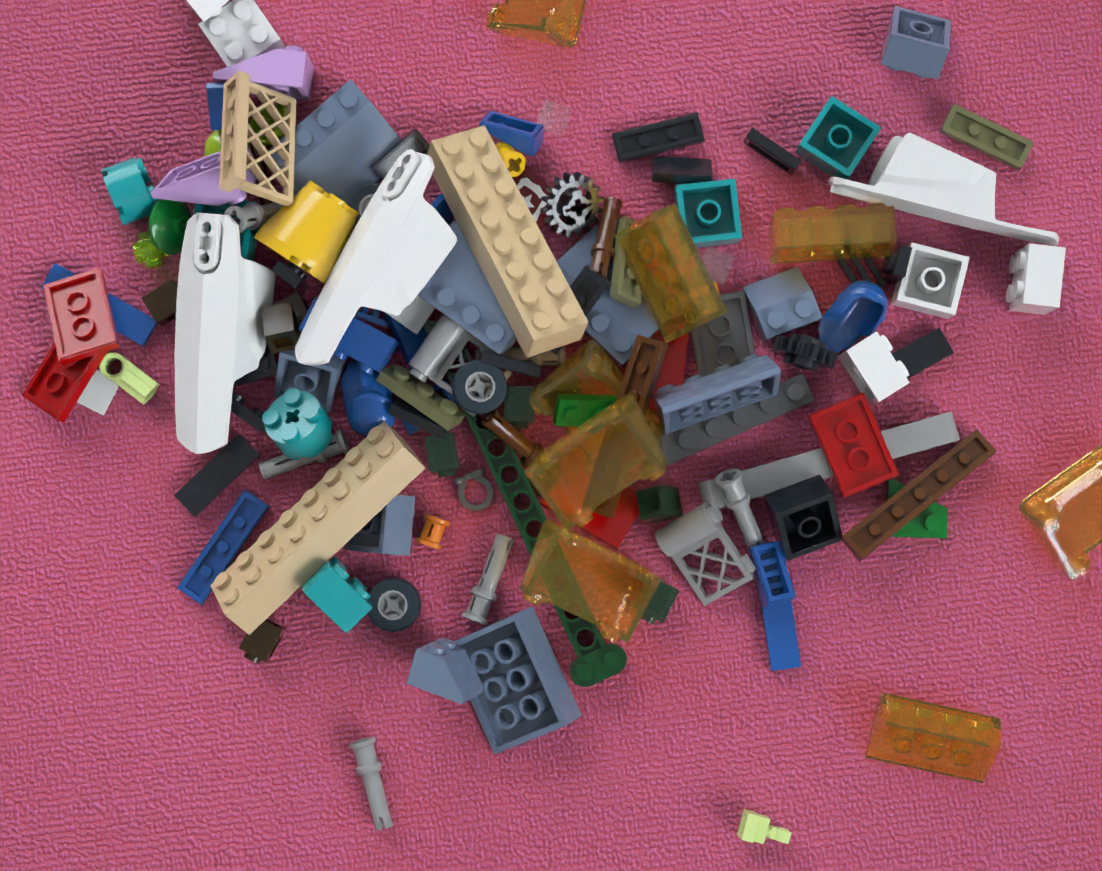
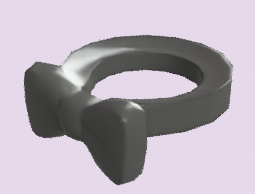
(461, 481)

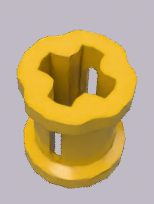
(513, 160)

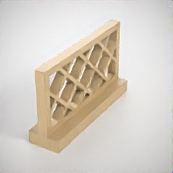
(234, 140)

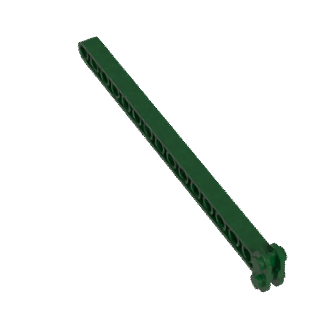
(593, 661)

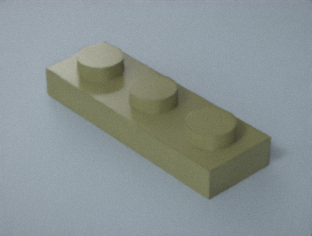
(986, 137)
(623, 283)
(421, 396)

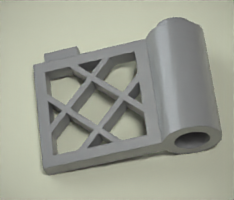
(441, 350)
(697, 530)

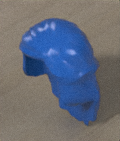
(853, 315)
(365, 399)

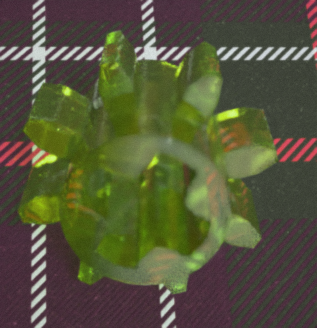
(146, 251)

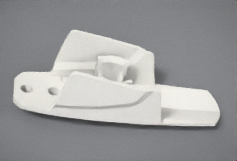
(936, 185)
(384, 260)
(215, 328)

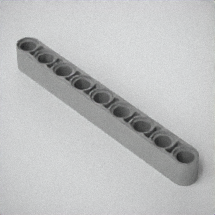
(788, 471)

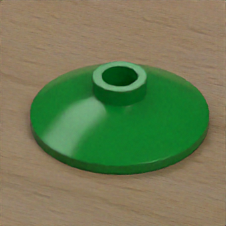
(168, 225)

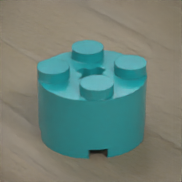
(128, 189)
(298, 424)

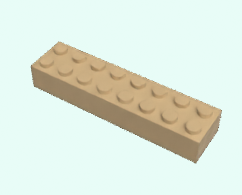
(506, 242)
(316, 527)

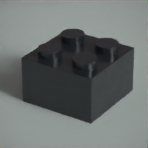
(803, 517)

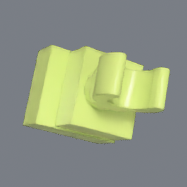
(756, 828)

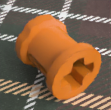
(432, 531)

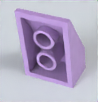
(280, 70)
(199, 183)

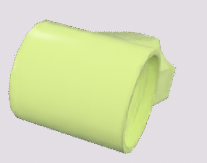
(129, 378)

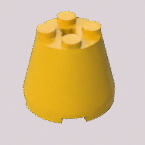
(310, 230)

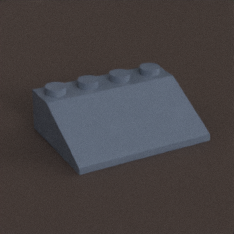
(340, 144)
(466, 298)
(609, 321)
(717, 393)
(521, 681)

